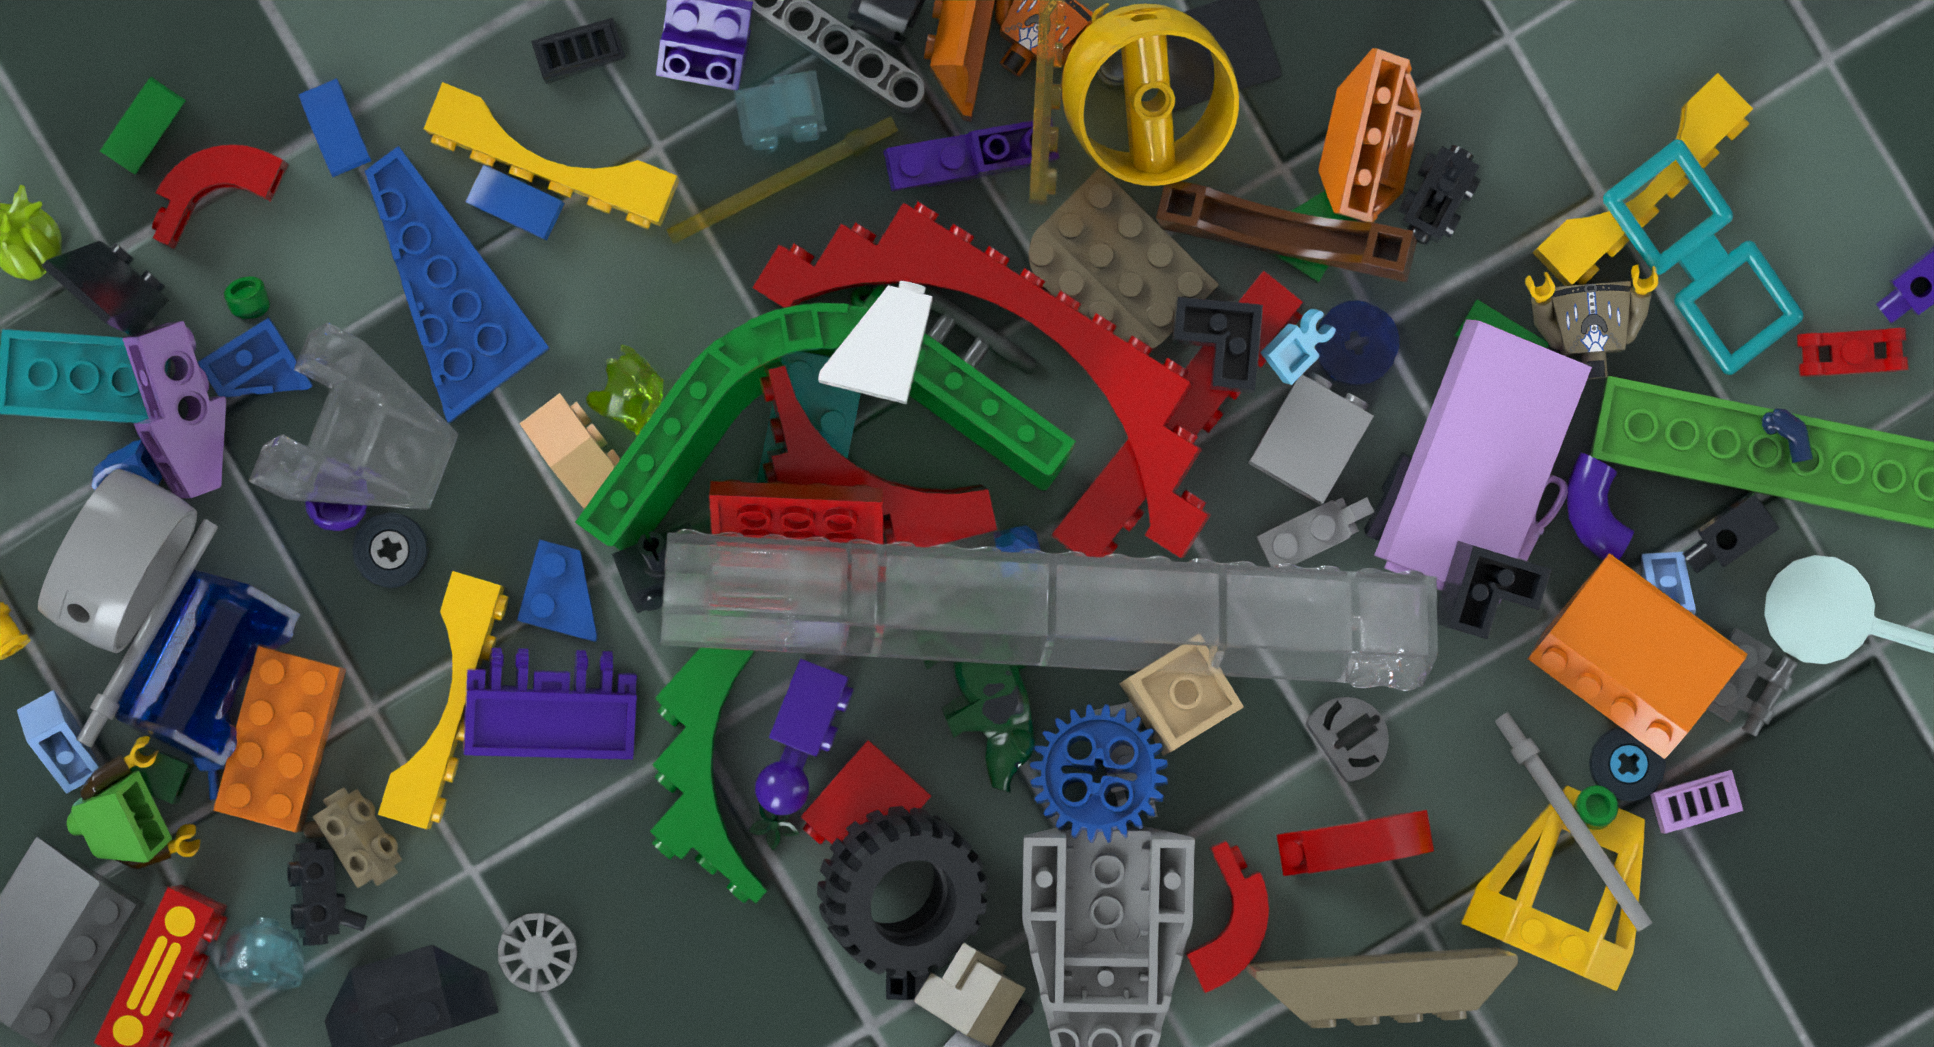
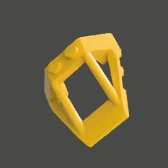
(1545, 935)

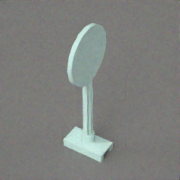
(1826, 610)

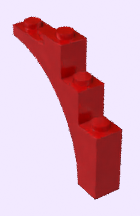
(912, 513)

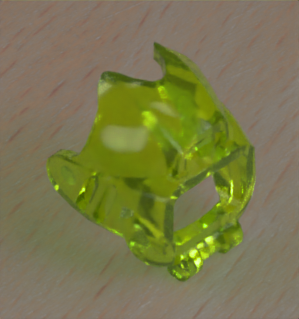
(628, 386)

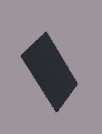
(1241, 35)

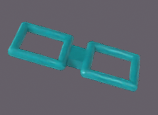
(1703, 257)

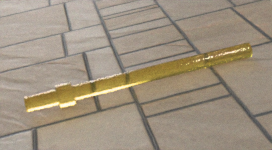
(856, 143)

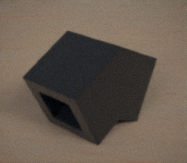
(904, 988)

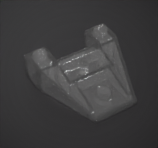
(371, 439)

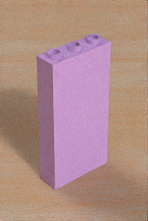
(1482, 451)

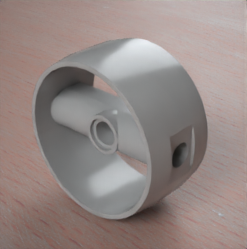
(116, 560)

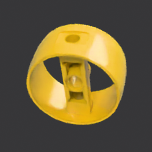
(1152, 152)

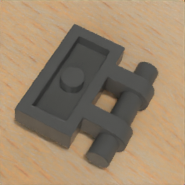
(1734, 693)

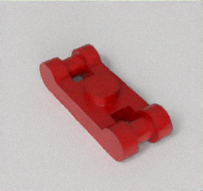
(1852, 352)

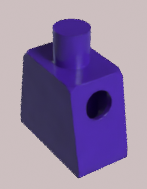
(1902, 298)

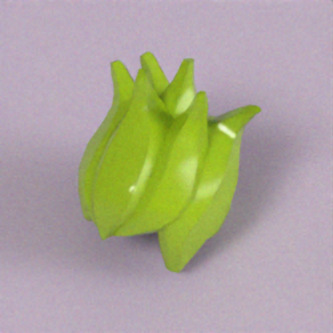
(27, 237)

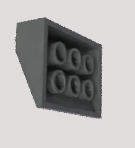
(56, 939)

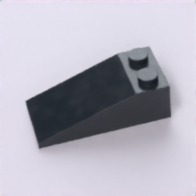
(109, 285)

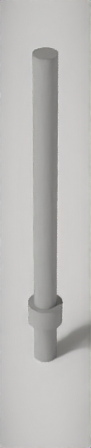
(106, 705)
(1527, 753)

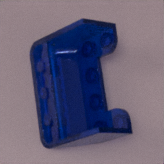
(199, 663)

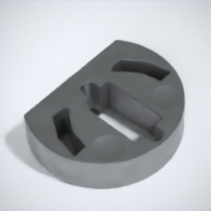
(1350, 710)

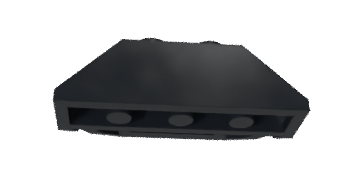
(408, 999)

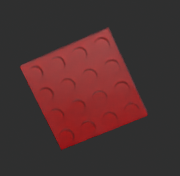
(797, 510)

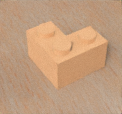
(571, 447)

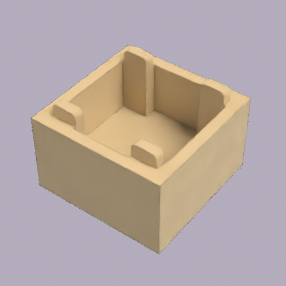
(1179, 704)

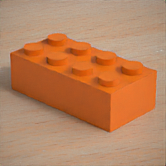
(280, 739)

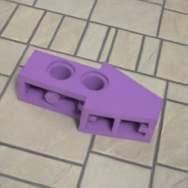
(183, 449)

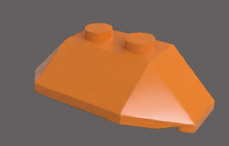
(960, 49)
(1370, 136)

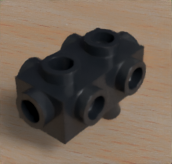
(1446, 181)
(318, 904)

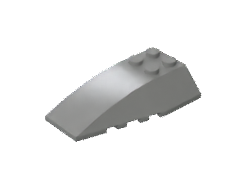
(1107, 931)

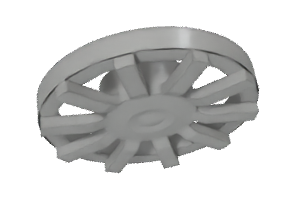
(537, 952)

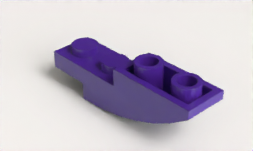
(961, 156)

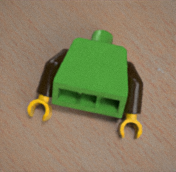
(122, 818)

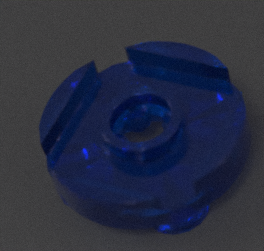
(1377, 354)

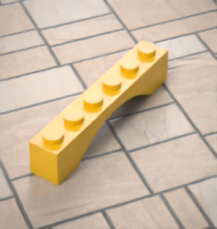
(1703, 123)
(632, 187)
(417, 786)

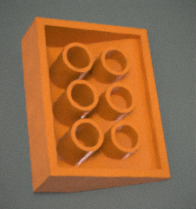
(1637, 656)

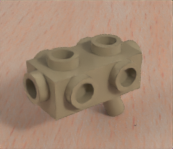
(356, 837)

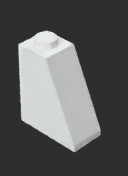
(883, 346)

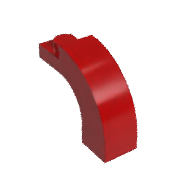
(209, 171)
(1355, 843)
(1242, 936)

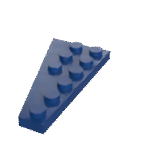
(459, 306)

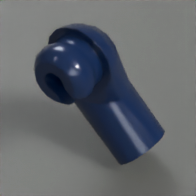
(1792, 429)

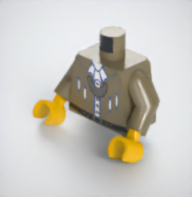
(1591, 316)

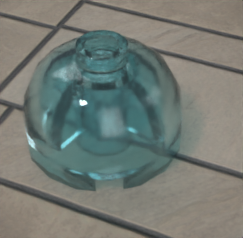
(262, 956)

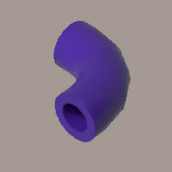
(1590, 508)

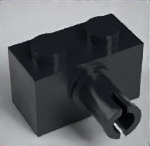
(643, 569)

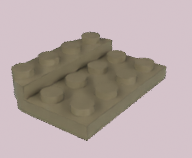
(1116, 261)

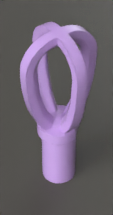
(1536, 528)

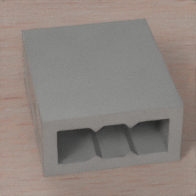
(1311, 437)

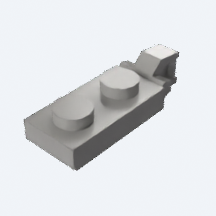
(1313, 531)

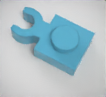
(1294, 348)

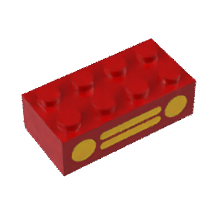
(163, 970)

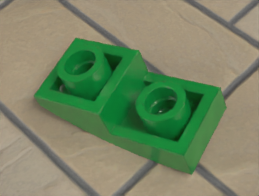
(142, 125)

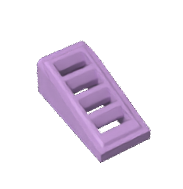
(1664, 812)

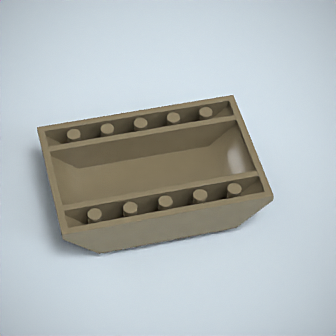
(1386, 984)

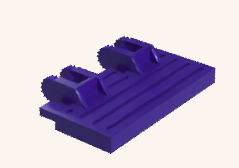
(550, 716)

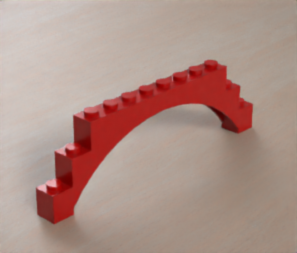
(1135, 384)

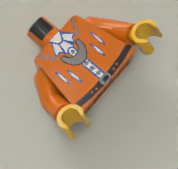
(1020, 28)

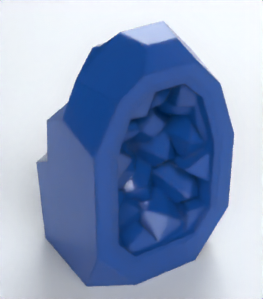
(131, 458)
(1016, 539)

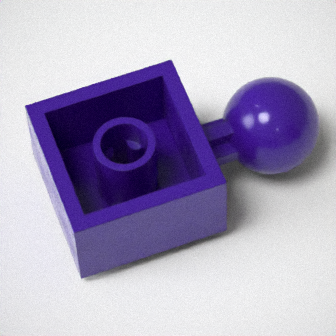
(805, 729)

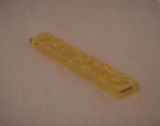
(1046, 99)

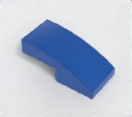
(334, 127)
(515, 202)

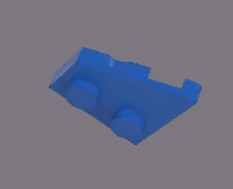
(254, 364)
(558, 593)

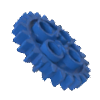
(1093, 811)

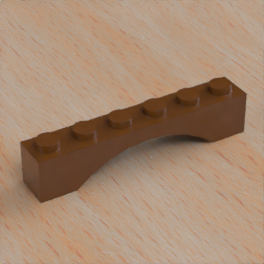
(1332, 242)

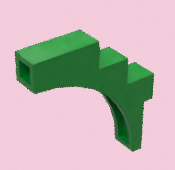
(694, 821)

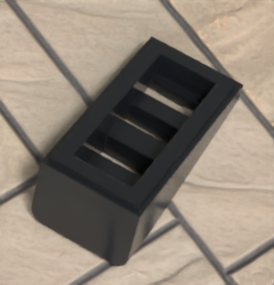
(558, 40)

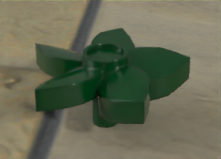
(772, 826)

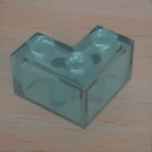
(781, 111)

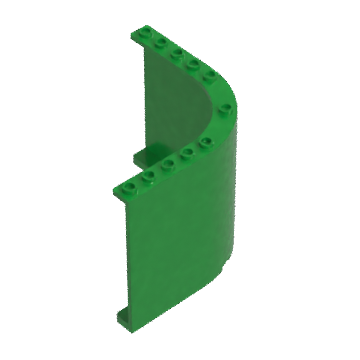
(728, 380)

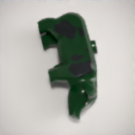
(997, 707)

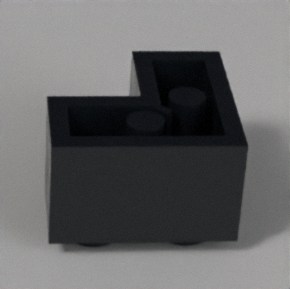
(1233, 333)
(1479, 581)

